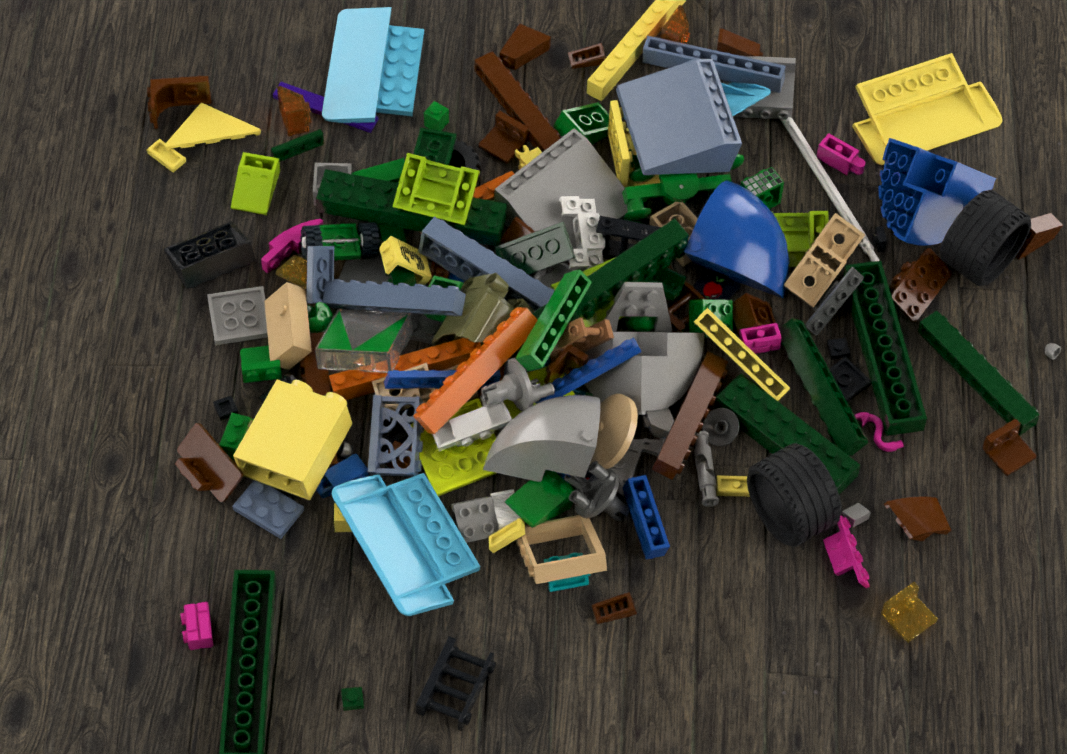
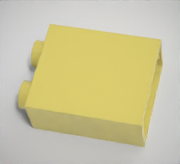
(294, 438)

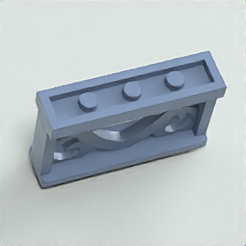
(379, 415)

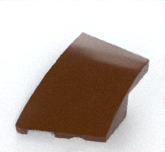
(919, 516)

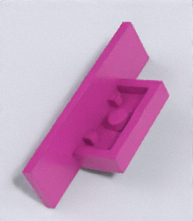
(844, 554)

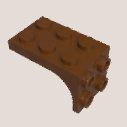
(176, 92)

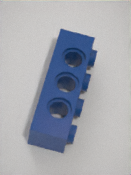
(646, 517)

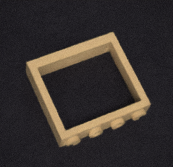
(568, 567)

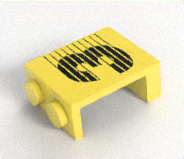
(397, 252)

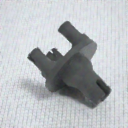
(597, 493)

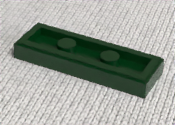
(298, 145)

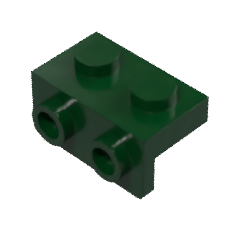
(671, 281)

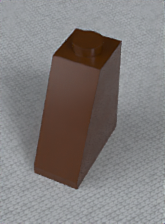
(737, 45)
(524, 46)
(1042, 230)

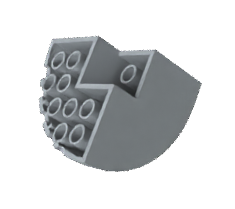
(655, 375)
(548, 436)

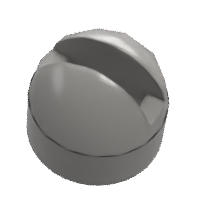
(1052, 350)
(345, 450)

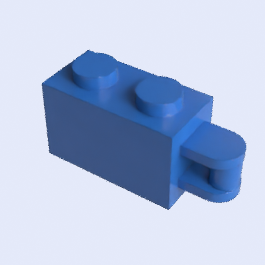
(344, 471)

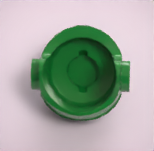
(319, 317)
(640, 323)

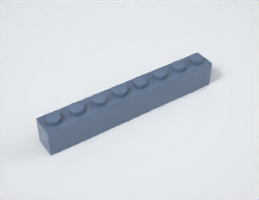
(728, 66)
(394, 298)

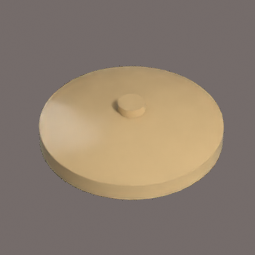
(615, 430)

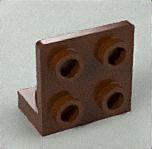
(505, 137)
(565, 362)
(1008, 448)

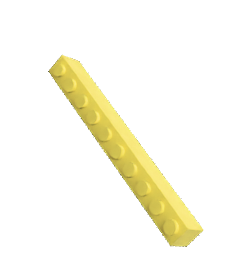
(630, 48)

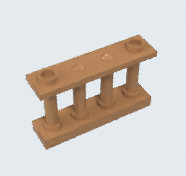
(583, 337)

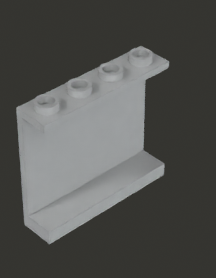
(776, 104)

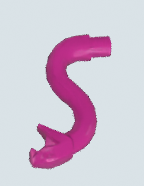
(892, 446)

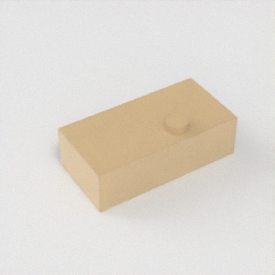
(288, 325)

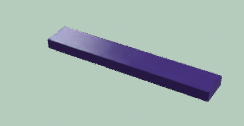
(316, 105)

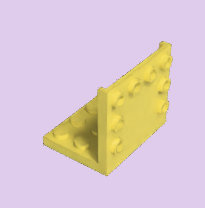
(620, 143)

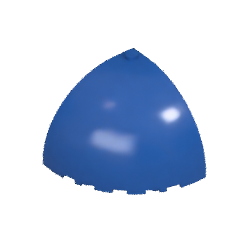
(925, 192)
(740, 240)

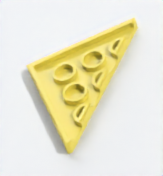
(208, 127)

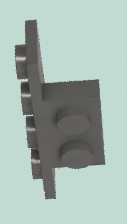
(833, 300)

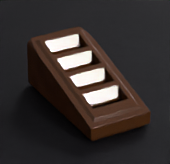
(591, 50)
(623, 613)

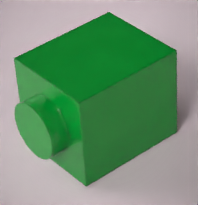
(436, 116)

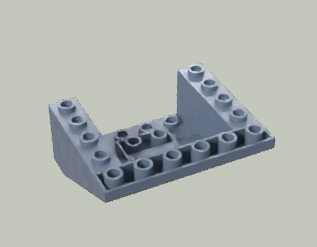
(680, 120)

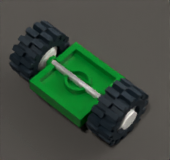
(344, 238)

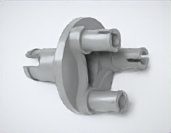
(516, 387)

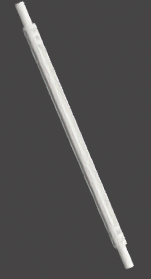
(827, 184)

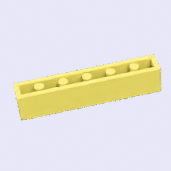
(742, 355)

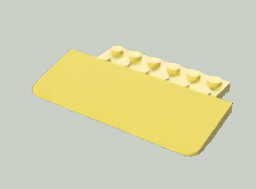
(923, 107)

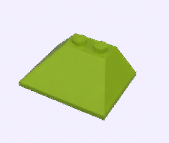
(436, 189)
(801, 231)

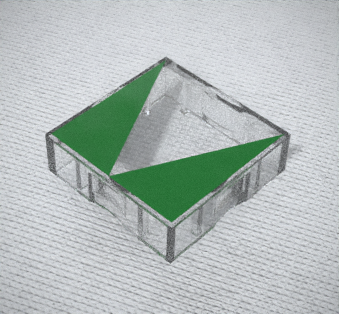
(364, 341)

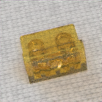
(294, 271)
(908, 613)

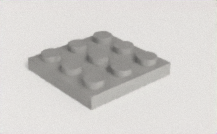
(238, 315)

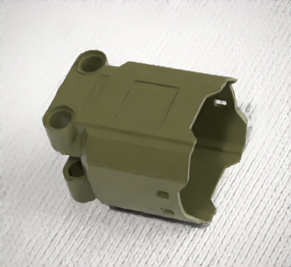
(482, 310)

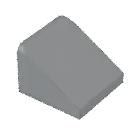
(856, 514)

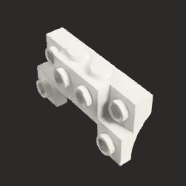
(588, 242)
(472, 425)

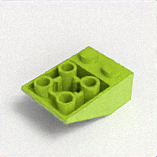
(255, 183)

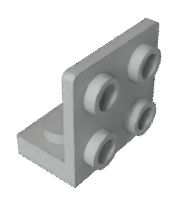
(475, 518)

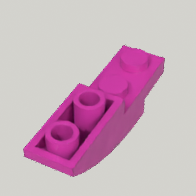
(284, 245)

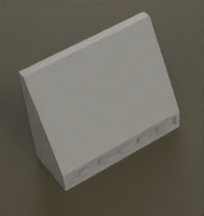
(563, 169)

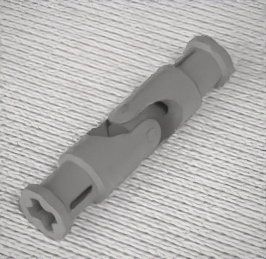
(705, 470)

